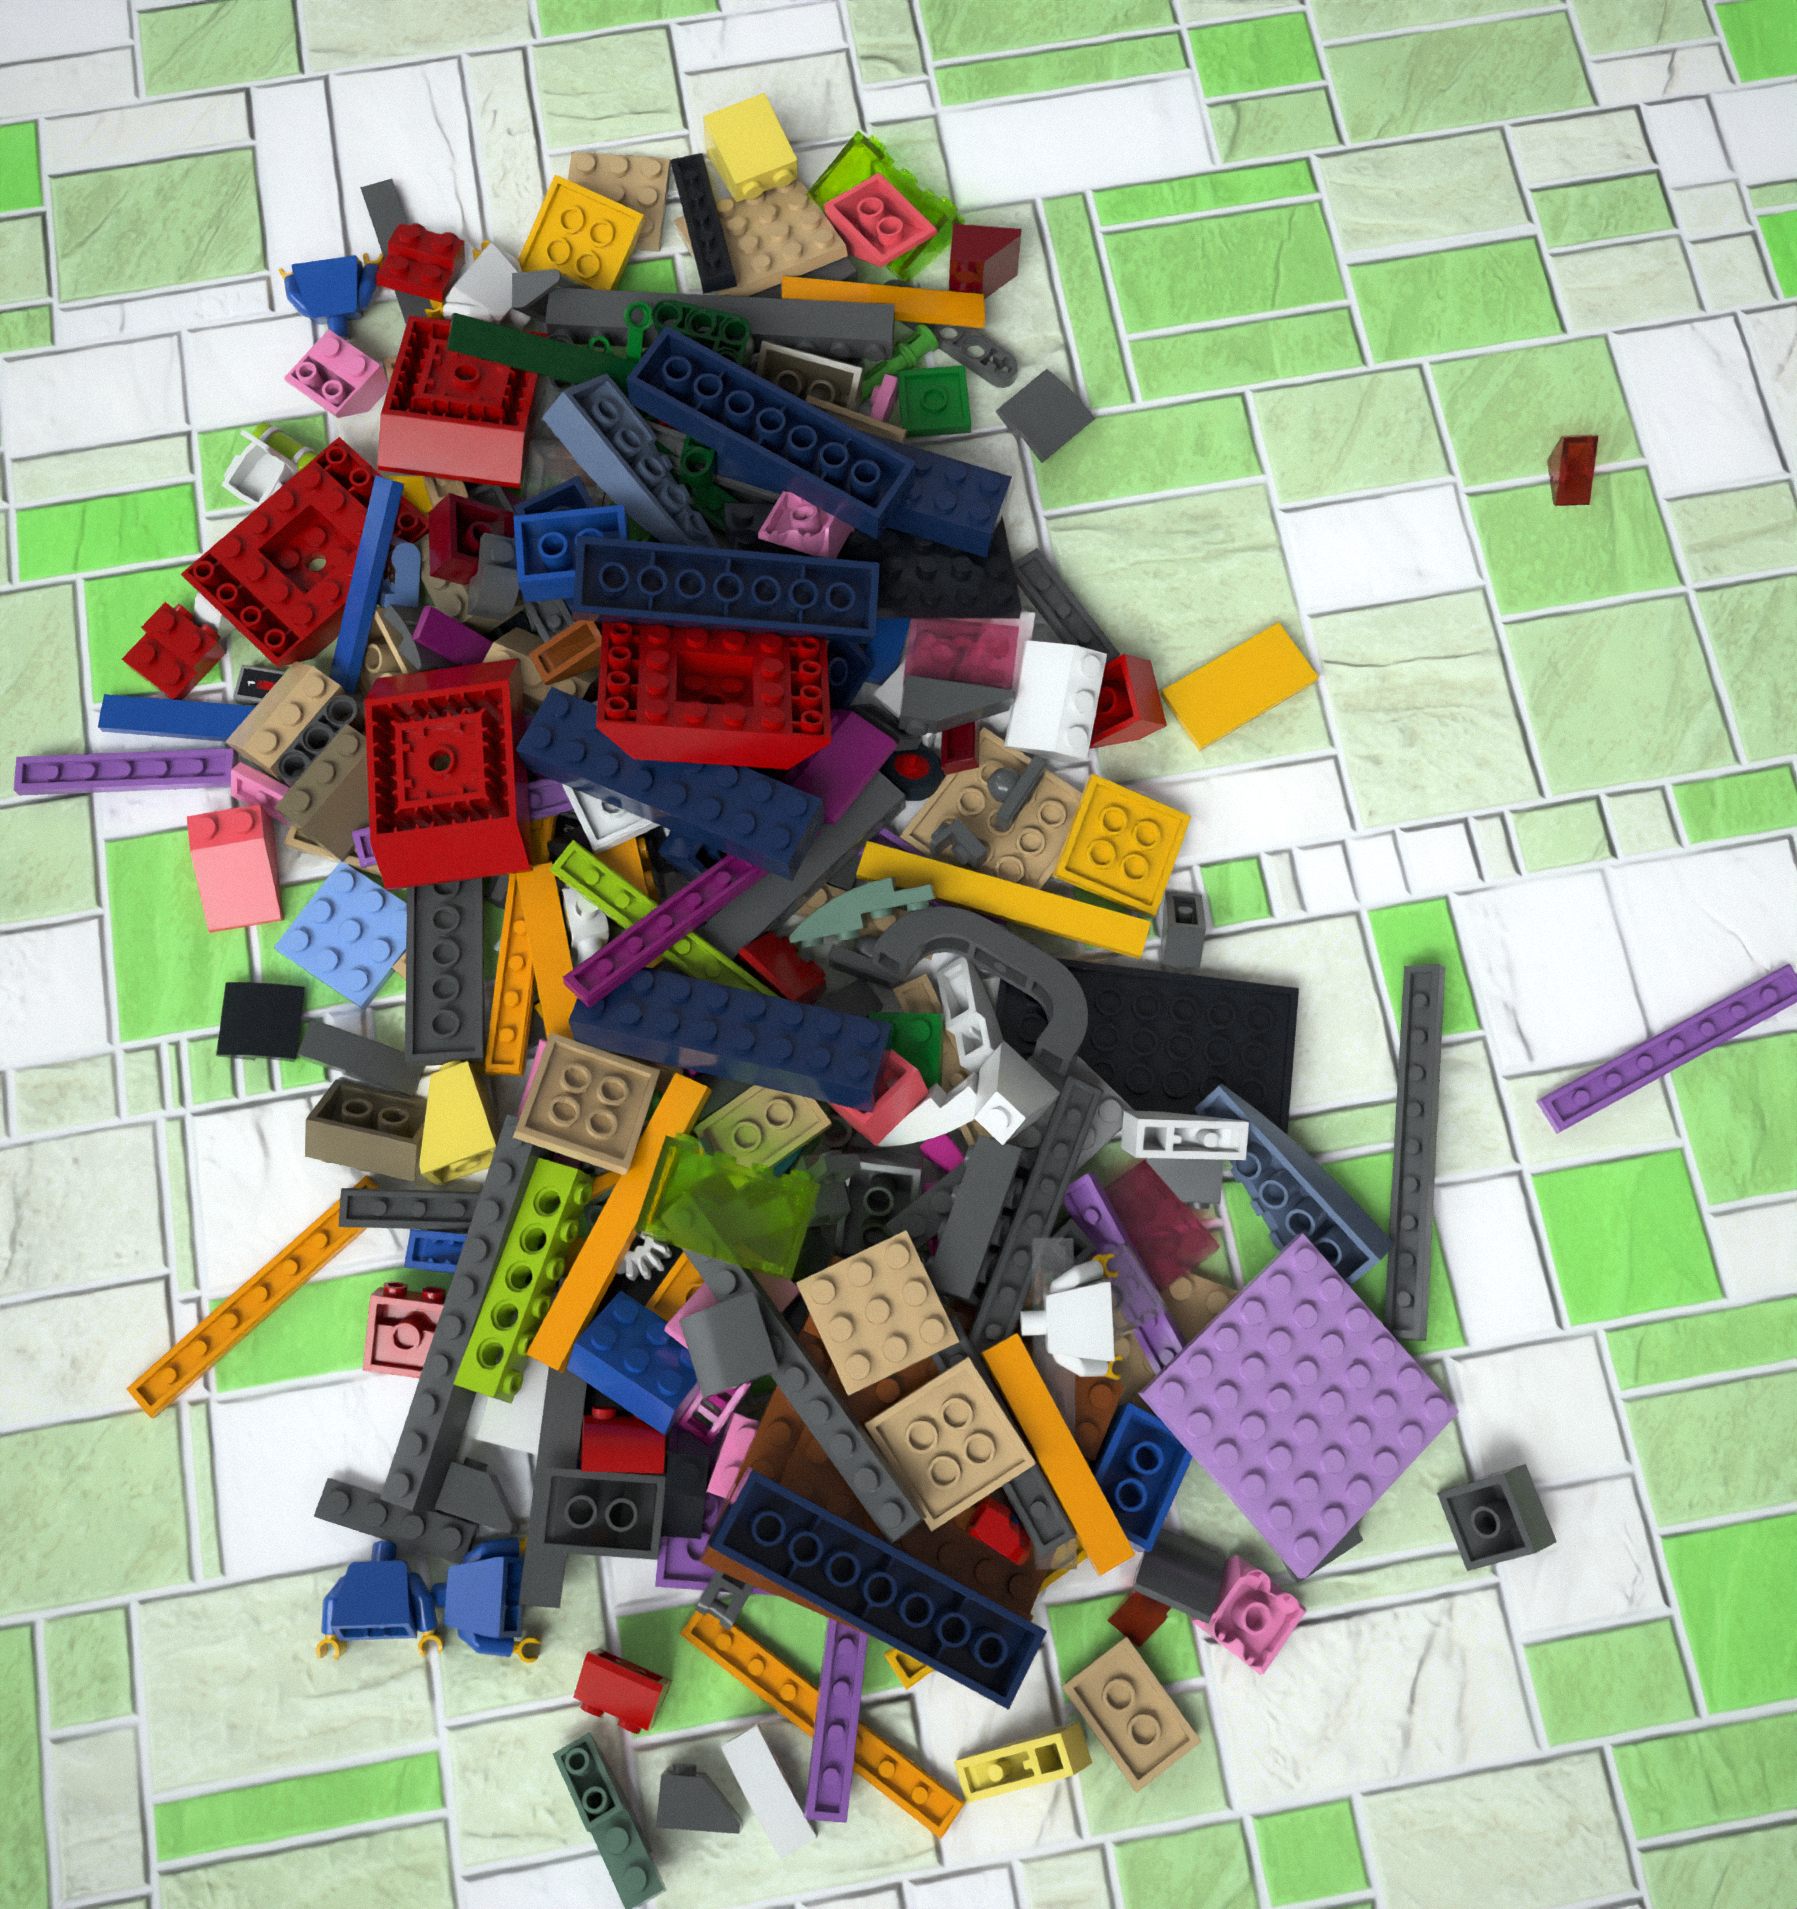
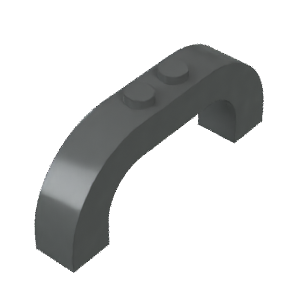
(1002, 954)

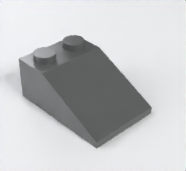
(876, 1195)
(601, 1513)

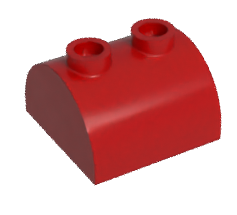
(620, 1443)

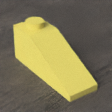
(1024, 1763)

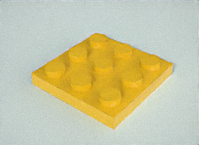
(582, 235)
(1121, 846)

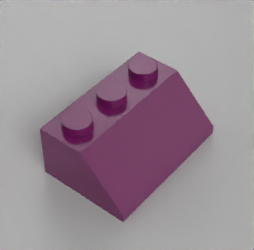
(844, 766)

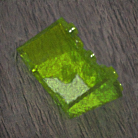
(865, 158)
(727, 1208)

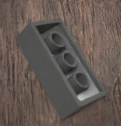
(978, 1220)

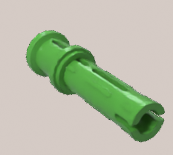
(904, 357)

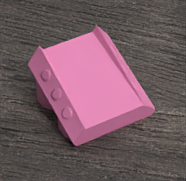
(804, 527)
(1252, 1615)

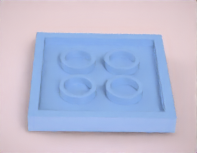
(348, 935)

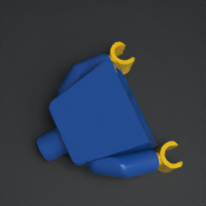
(332, 290)
(484, 1598)
(377, 1603)

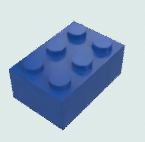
(548, 547)
(636, 1363)
(1140, 1472)

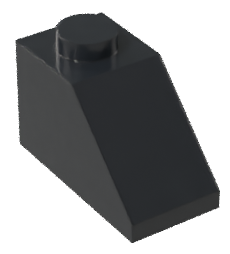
(685, 1495)

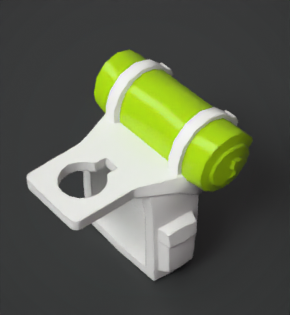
(265, 464)

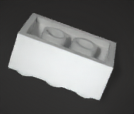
(1055, 700)

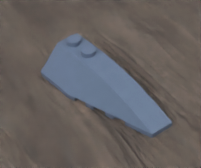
(621, 458)
(1298, 1193)

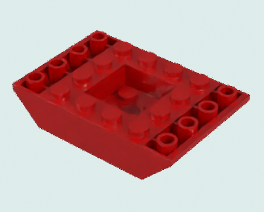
(453, 425)
(262, 570)
(713, 695)
(454, 820)

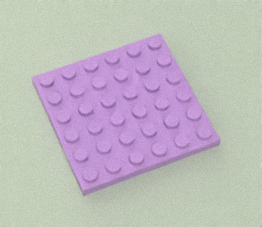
(1299, 1405)

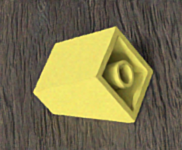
(749, 148)
(458, 1125)

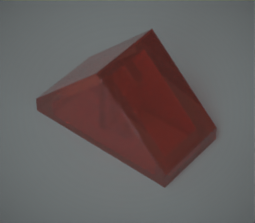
(1572, 469)

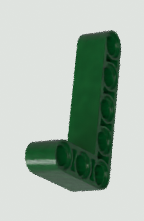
(722, 328)

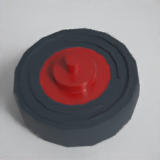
(914, 772)

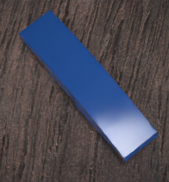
(438, 1251)

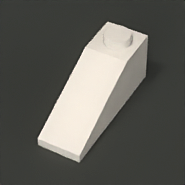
(1183, 1136)

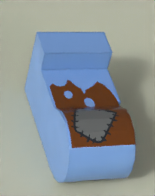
(401, 575)

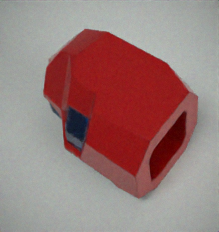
(999, 1530)

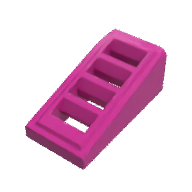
(942, 1152)
(701, 1430)

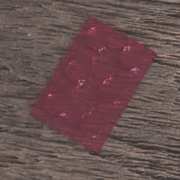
(962, 652)
(1159, 1225)

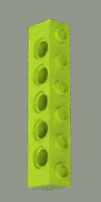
(508, 1291)

